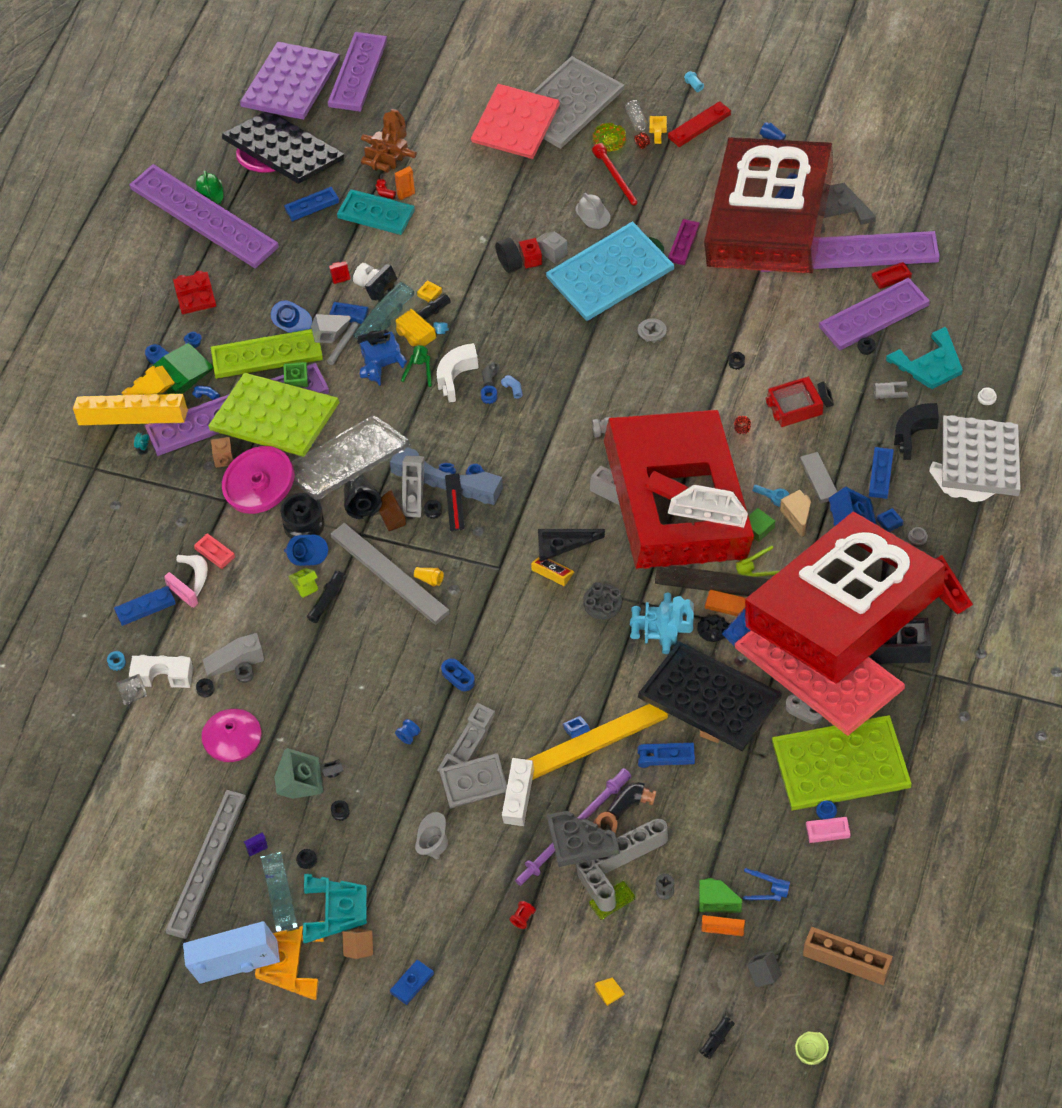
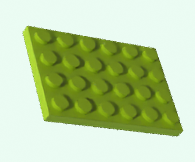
(274, 414)
(841, 767)

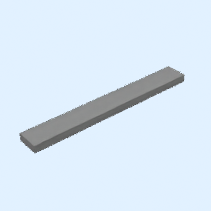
(390, 573)
(205, 864)

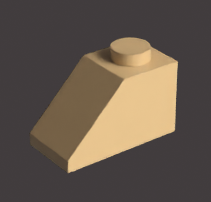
(796, 510)

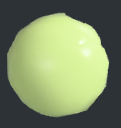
(811, 1048)

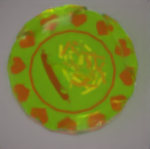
(610, 135)

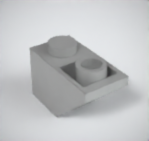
(328, 327)

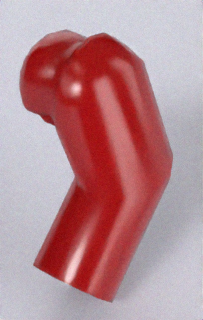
(383, 191)

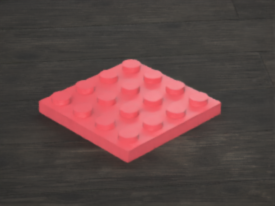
(515, 121)

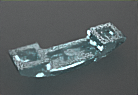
(279, 892)

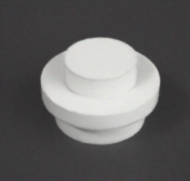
(987, 396)

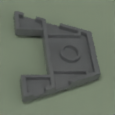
(842, 201)

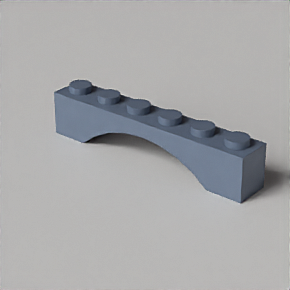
(480, 486)

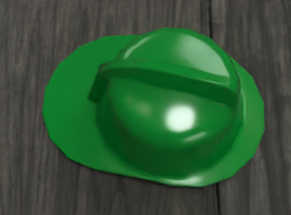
(210, 187)

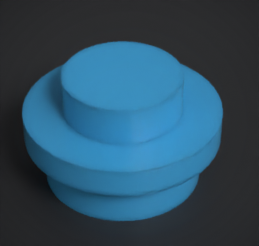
(440, 327)

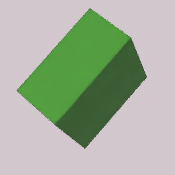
(296, 374)
(761, 524)

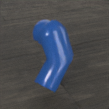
(208, 391)

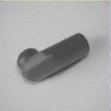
(489, 372)

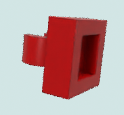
(339, 272)

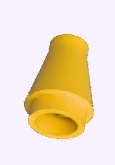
(431, 576)

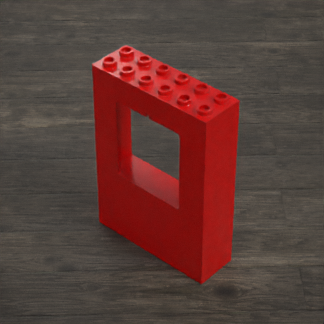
(677, 448)

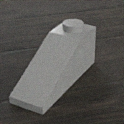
(412, 485)
(242, 650)

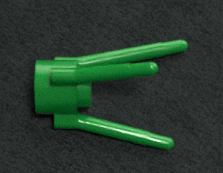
(419, 357)

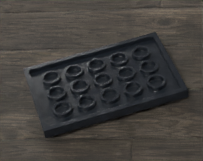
(283, 146)
(710, 695)

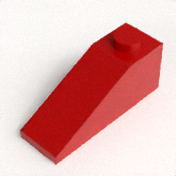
(953, 593)

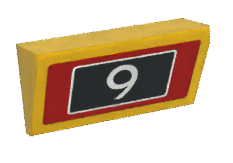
(552, 571)

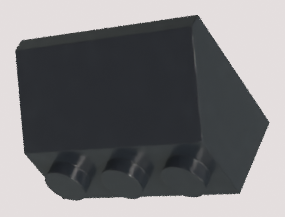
(908, 645)

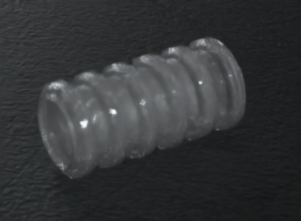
(636, 115)

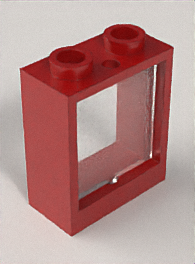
(794, 401)

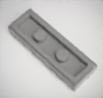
(818, 476)

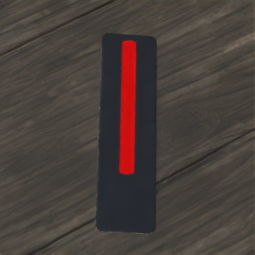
(454, 502)

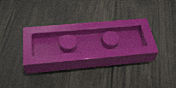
(684, 242)

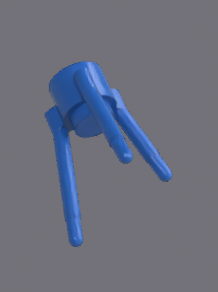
(779, 887)

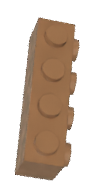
(847, 956)

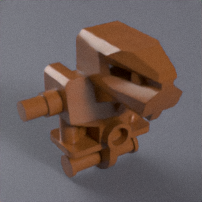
(387, 145)

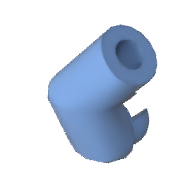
(514, 384)

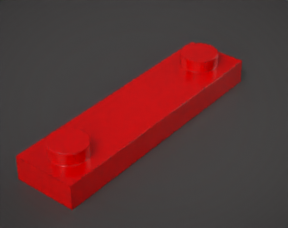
(699, 124)

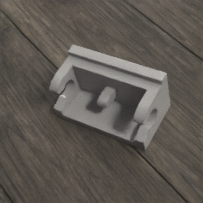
(603, 484)

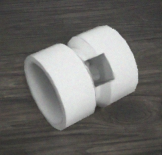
(364, 274)

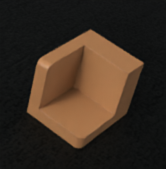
(357, 943)

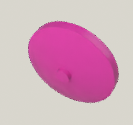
(258, 479)

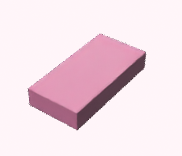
(181, 590)
(827, 829)

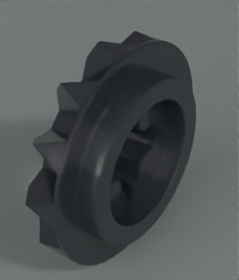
(712, 635)

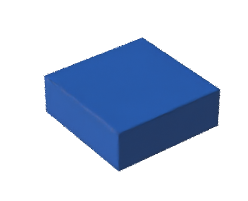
(889, 520)
(576, 727)

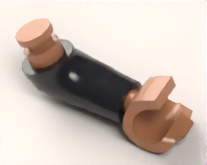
(628, 797)

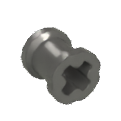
(669, 889)

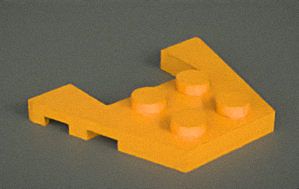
(285, 972)

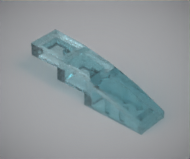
(386, 310)

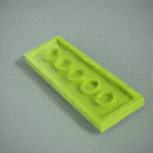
(265, 353)

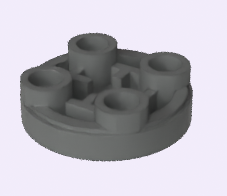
(602, 601)

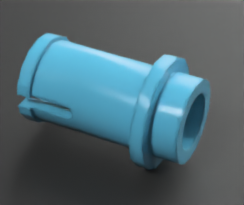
(691, 78)

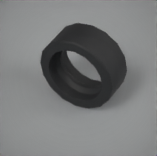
(508, 255)

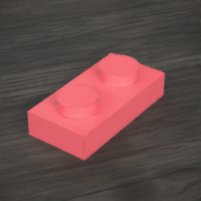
(214, 551)

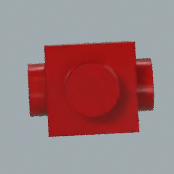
(530, 253)

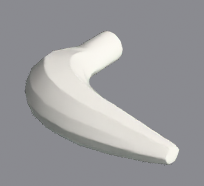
(200, 568)

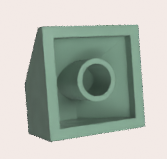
(298, 775)

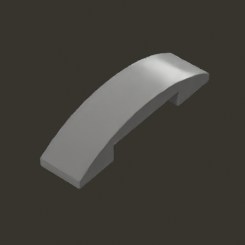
(471, 737)

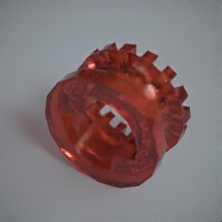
(642, 140)
(745, 420)

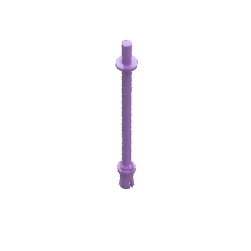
(612, 787)

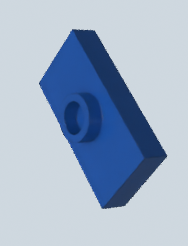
(356, 312)
(411, 982)

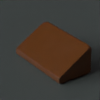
(391, 512)

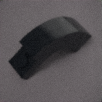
(913, 420)

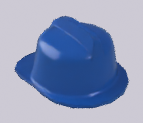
(290, 317)
(306, 550)

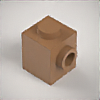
(222, 452)

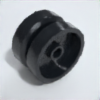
(302, 515)

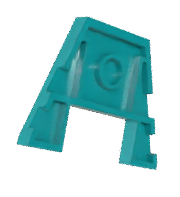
(934, 367)
(343, 909)

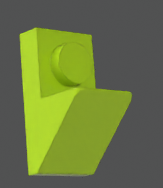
(304, 581)

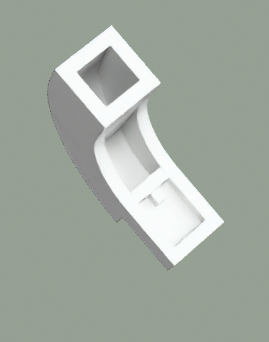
(453, 363)

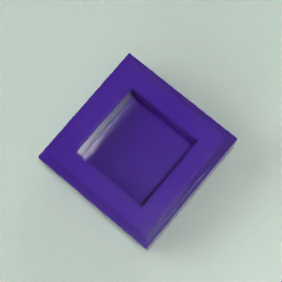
(256, 844)

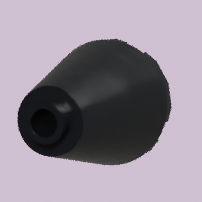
(361, 498)

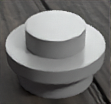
(918, 536)

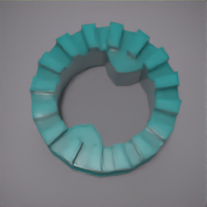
(141, 441)

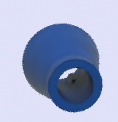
(770, 131)

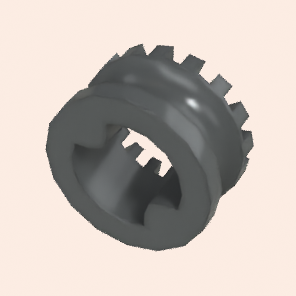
(244, 678)

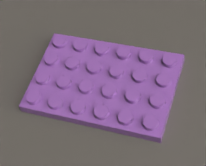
(290, 80)

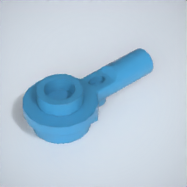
(775, 495)

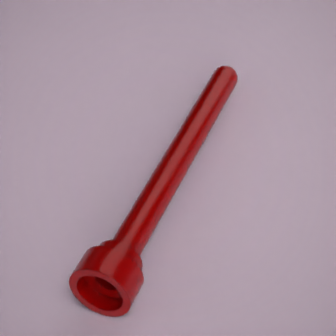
(600, 152)

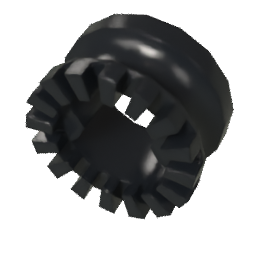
(736, 365)
(434, 504)
(202, 682)
(341, 816)

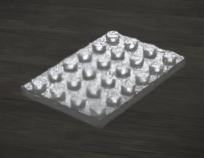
(347, 456)

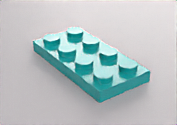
(376, 212)

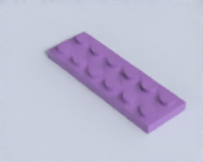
(357, 71)
(874, 314)

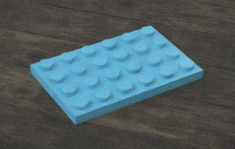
(609, 271)

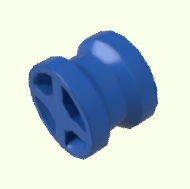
(407, 731)

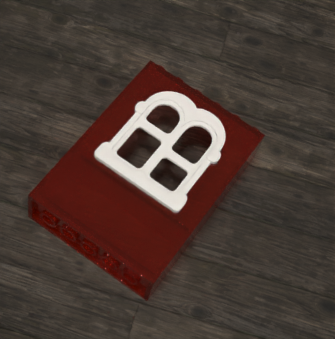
(769, 230)

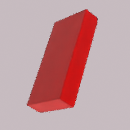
(891, 275)
(664, 486)

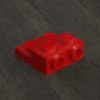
(194, 292)

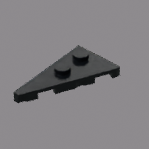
(558, 541)

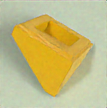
(608, 990)

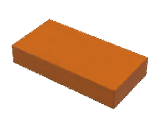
(404, 183)
(724, 603)
(723, 925)

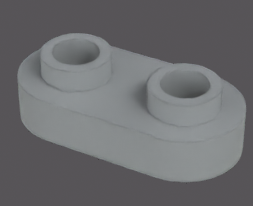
(802, 710)

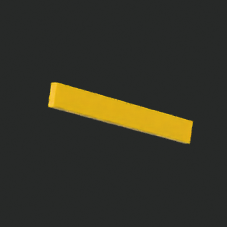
(596, 739)

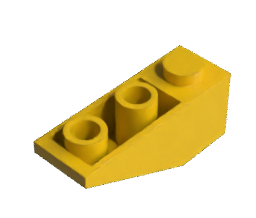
(154, 382)

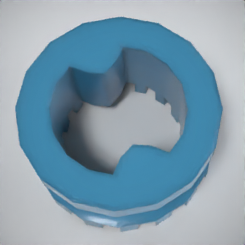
(116, 666)

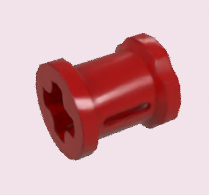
(522, 915)

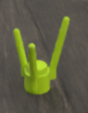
(746, 566)

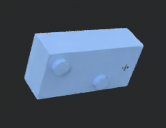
(231, 952)

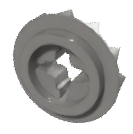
(649, 324)

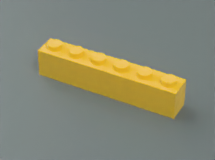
(130, 409)

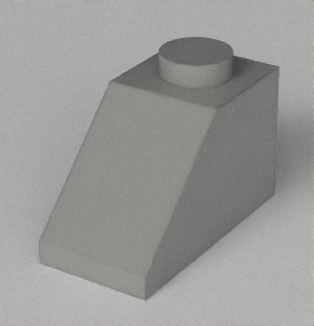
(552, 246)

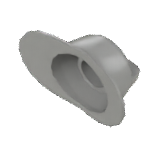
(592, 212)
(432, 836)

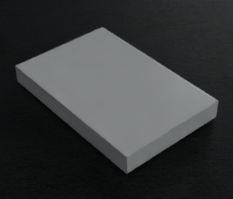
(473, 780)

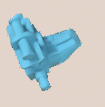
(663, 621)

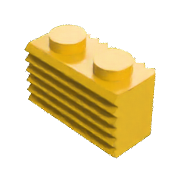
(415, 329)

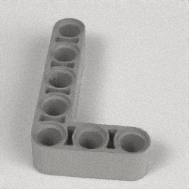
(631, 847)

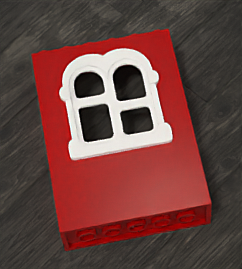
(828, 625)

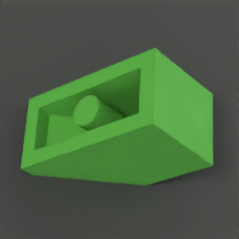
(718, 897)

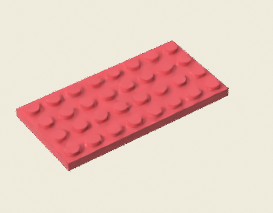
(842, 704)

